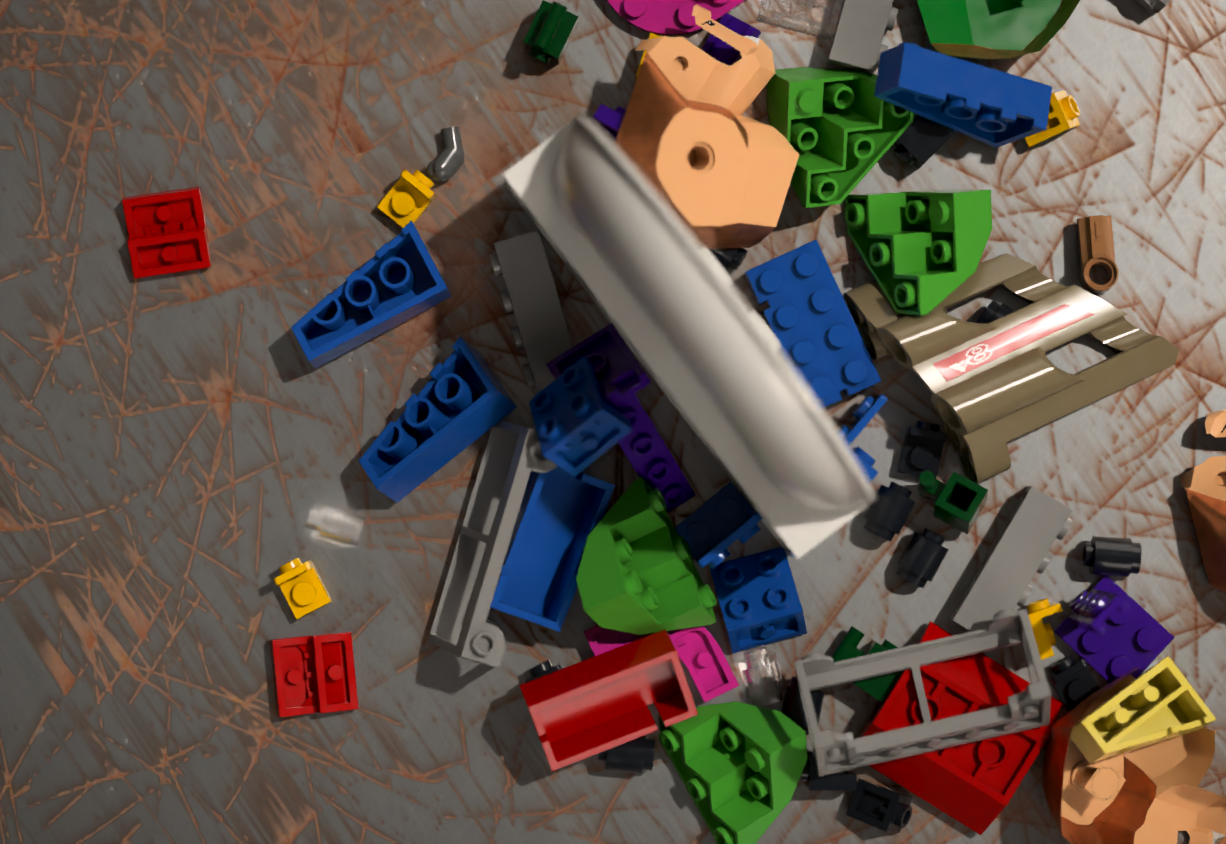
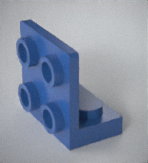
(864, 413)
(574, 419)
(718, 525)
(758, 599)

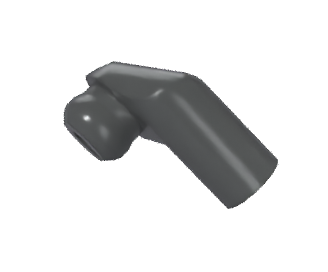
(450, 159)

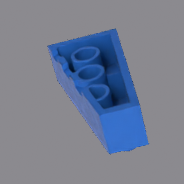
(963, 94)
(373, 299)
(437, 423)

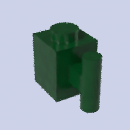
(550, 32)
(956, 502)
(875, 686)

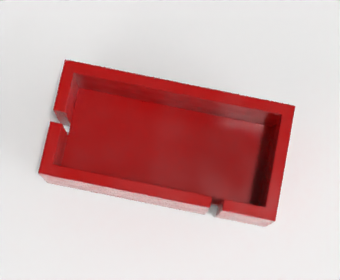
(607, 699)

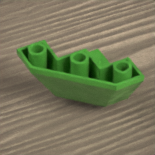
(833, 127)
(920, 241)
(640, 570)
(737, 766)

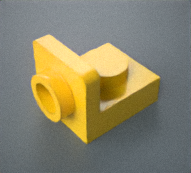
(1061, 117)
(408, 198)
(302, 587)
(1043, 632)

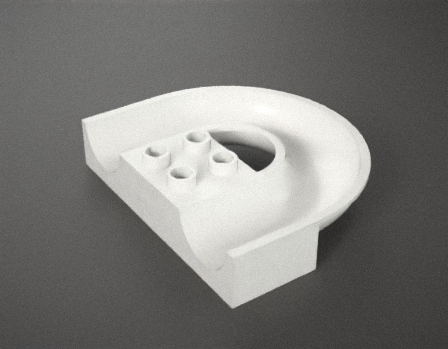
(692, 334)

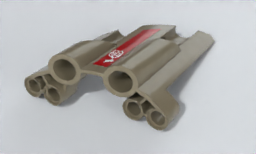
(996, 376)

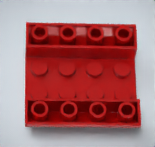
(972, 778)

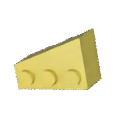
(1143, 713)

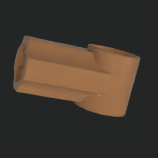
(1096, 249)

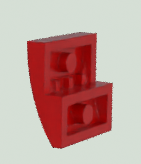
(167, 232)
(313, 674)

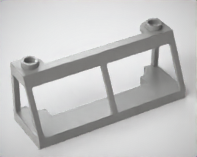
(483, 543)
(1023, 711)

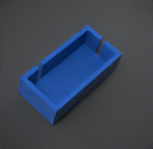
(813, 323)
(549, 545)

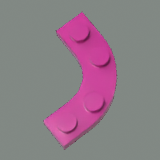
(669, 16)
(694, 647)

